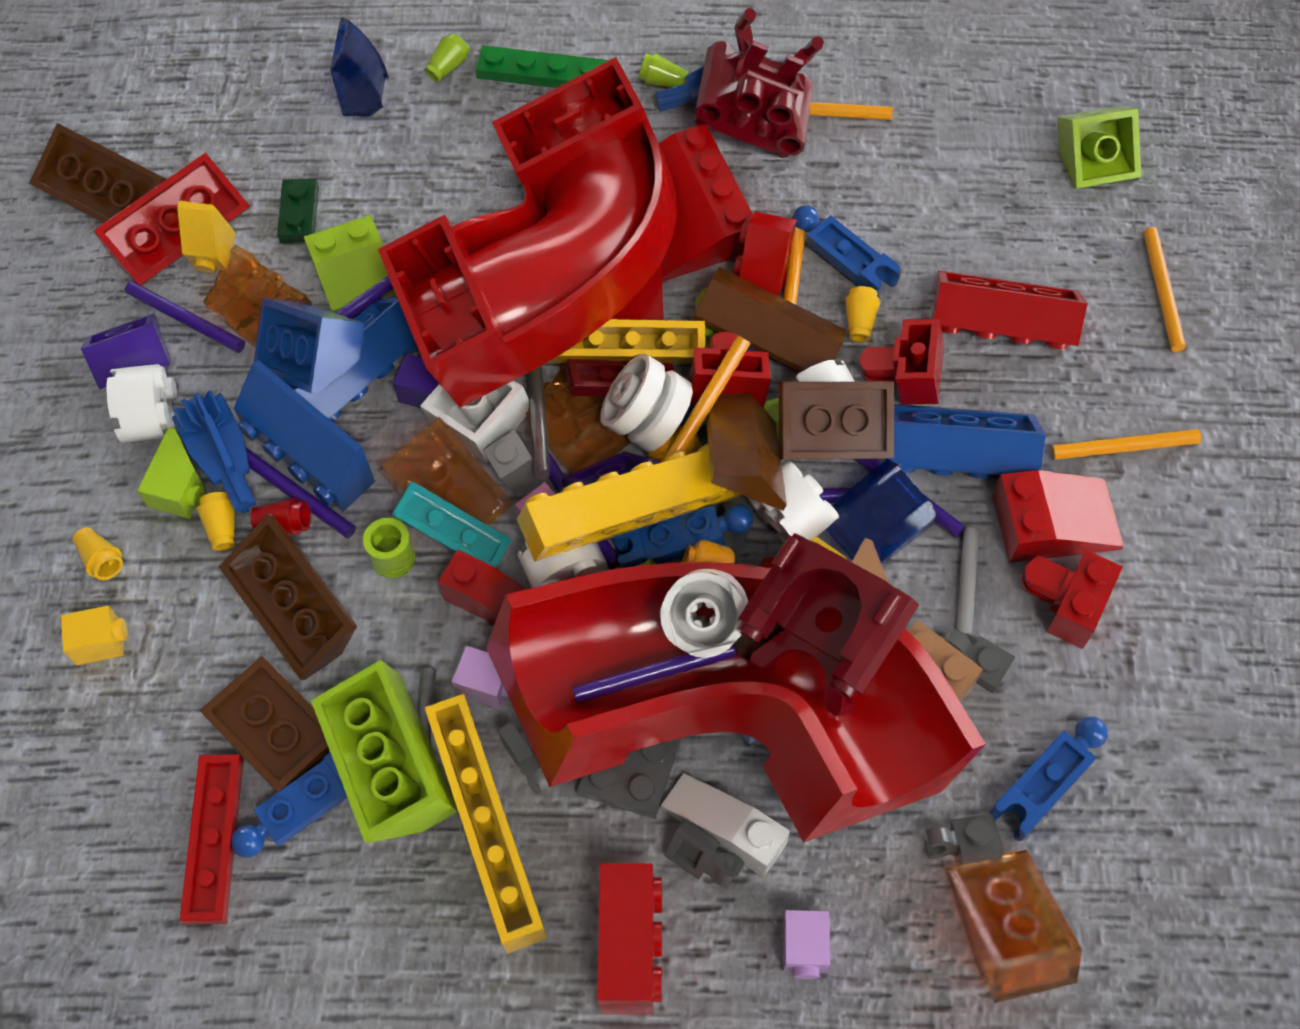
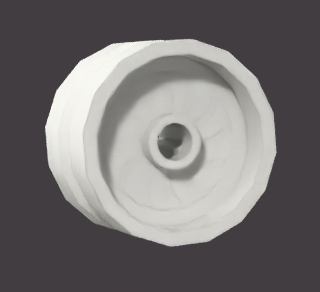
(646, 402)

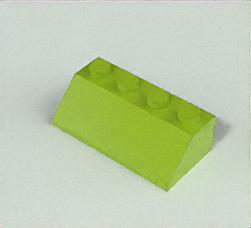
(383, 755)

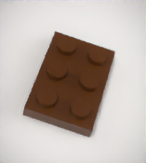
(836, 420)
(268, 724)

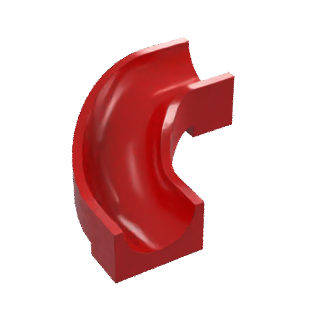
(559, 265)
(827, 769)

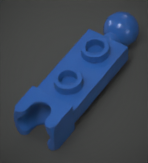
(846, 250)
(670, 538)
(1051, 775)
(292, 809)

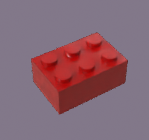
(629, 939)

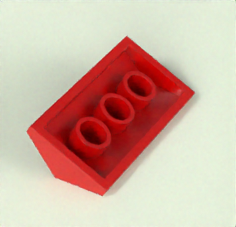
(147, 232)

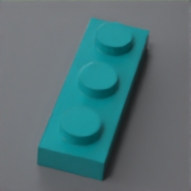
(450, 525)

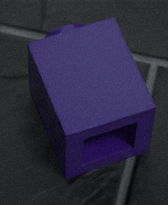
(413, 381)

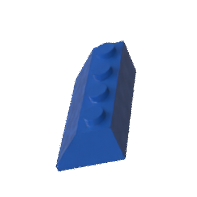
(385, 341)
(307, 343)
(302, 438)
(966, 441)

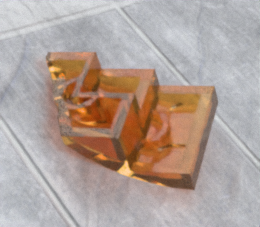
(240, 292)
(576, 427)

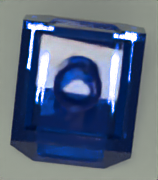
(357, 72)
(884, 510)

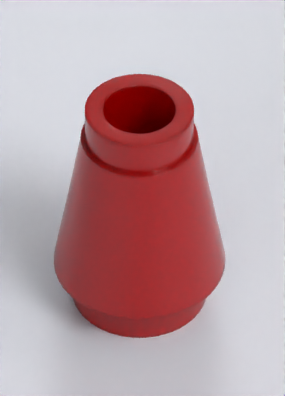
(290, 513)

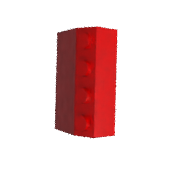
(707, 204)

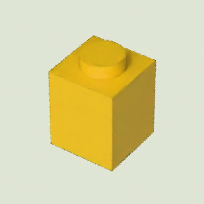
(93, 635)

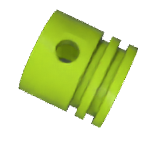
(389, 547)

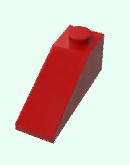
(476, 586)

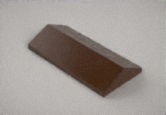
(90, 175)
(768, 322)
(745, 449)
(288, 598)

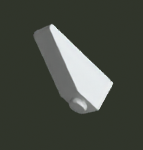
(730, 821)

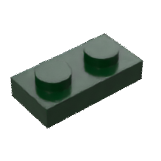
(297, 209)

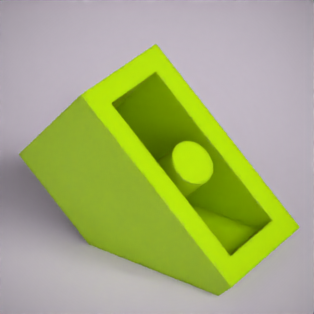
(172, 479)

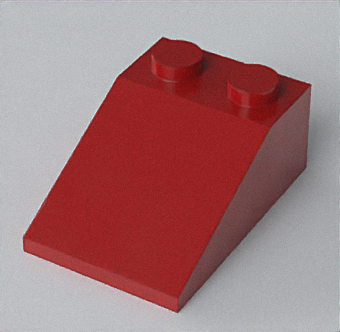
(1054, 515)

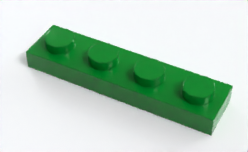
(531, 66)

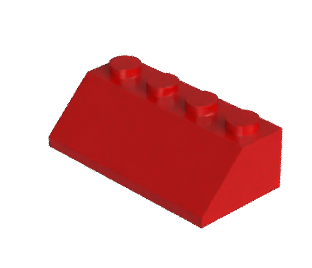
(1009, 309)

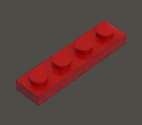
(209, 846)

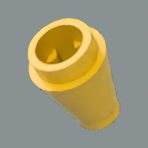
(861, 312)
(218, 520)
(97, 554)

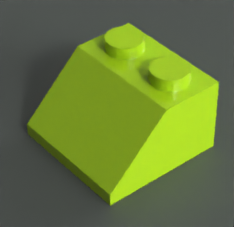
(1100, 145)
(347, 260)

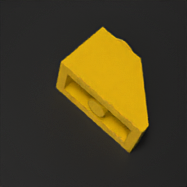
(205, 236)

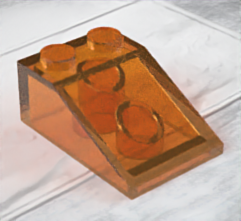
(448, 470)
(1014, 927)

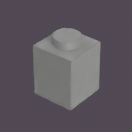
(512, 461)

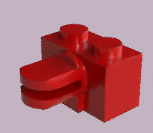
(766, 251)
(912, 361)
(750, 375)
(1075, 595)

